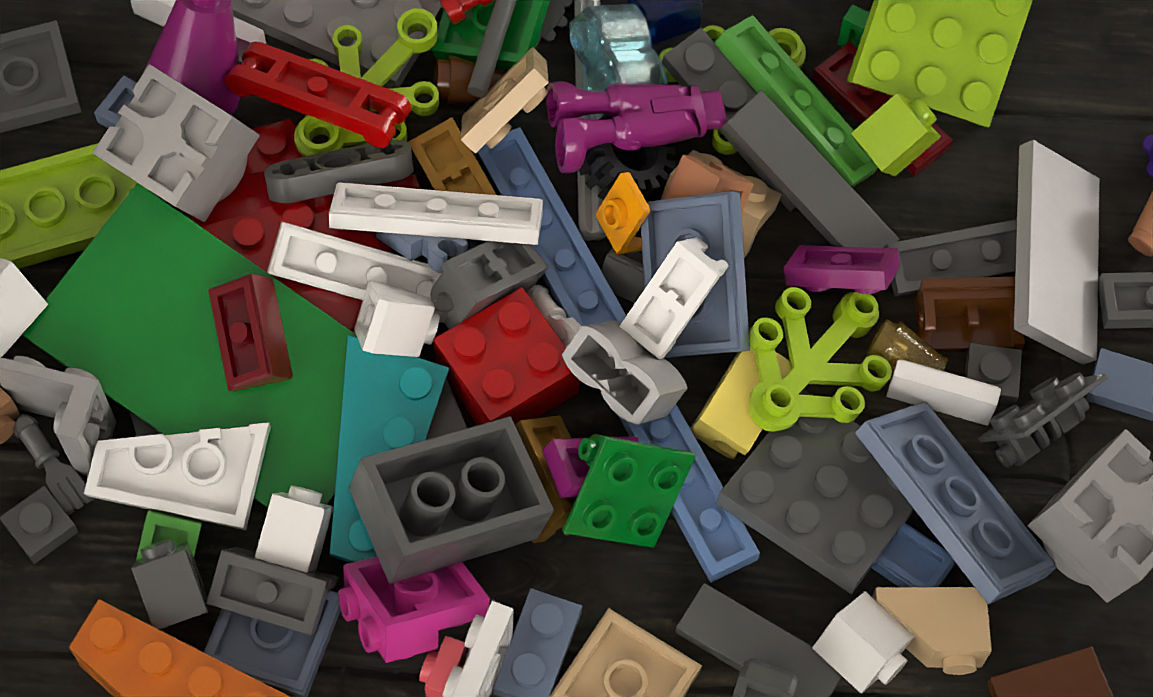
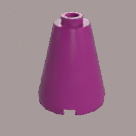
(200, 49)

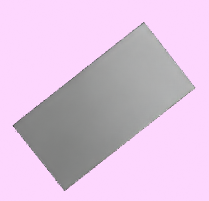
(1057, 253)

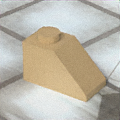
(946, 623)

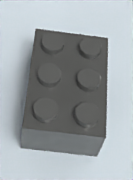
(450, 499)

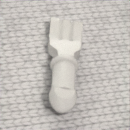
(556, 317)

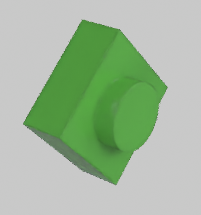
(165, 526)

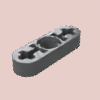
(319, 173)

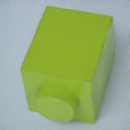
(897, 133)

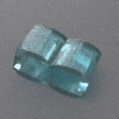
(615, 47)

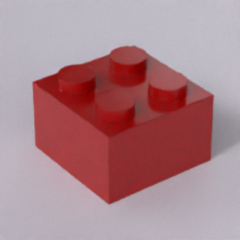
(506, 362)

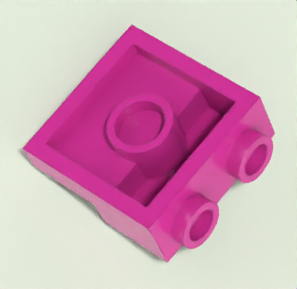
(407, 614)

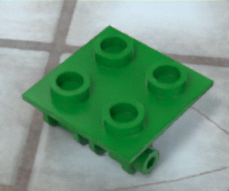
(627, 490)

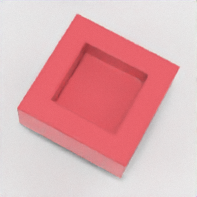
(440, 664)

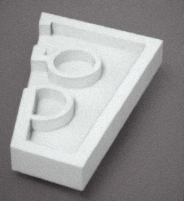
(187, 474)

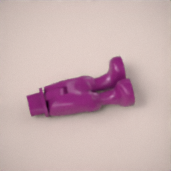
(643, 117)

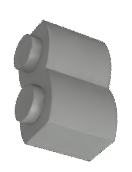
(629, 377)

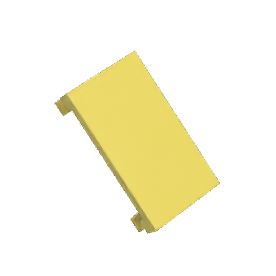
(725, 417)

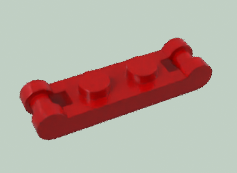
(319, 92)

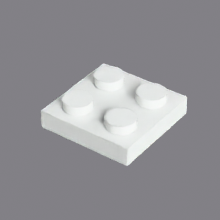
(487, 645)

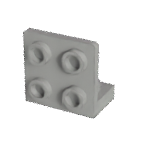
(69, 397)

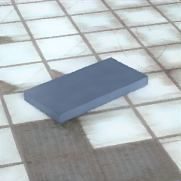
(956, 501)

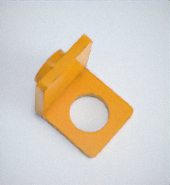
(623, 214)

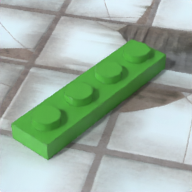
(781, 80)

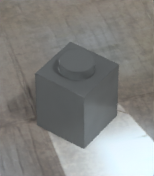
(170, 583)

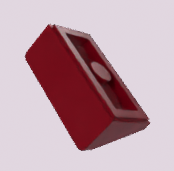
(250, 332)

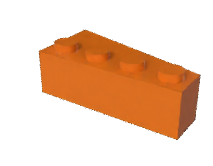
(145, 662)

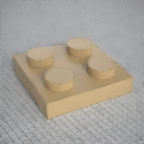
(516, 90)

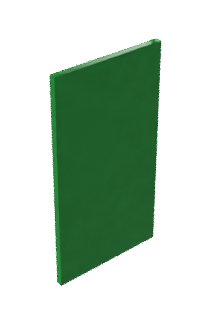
(146, 329)

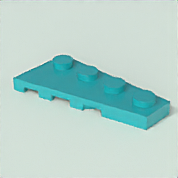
(384, 407)

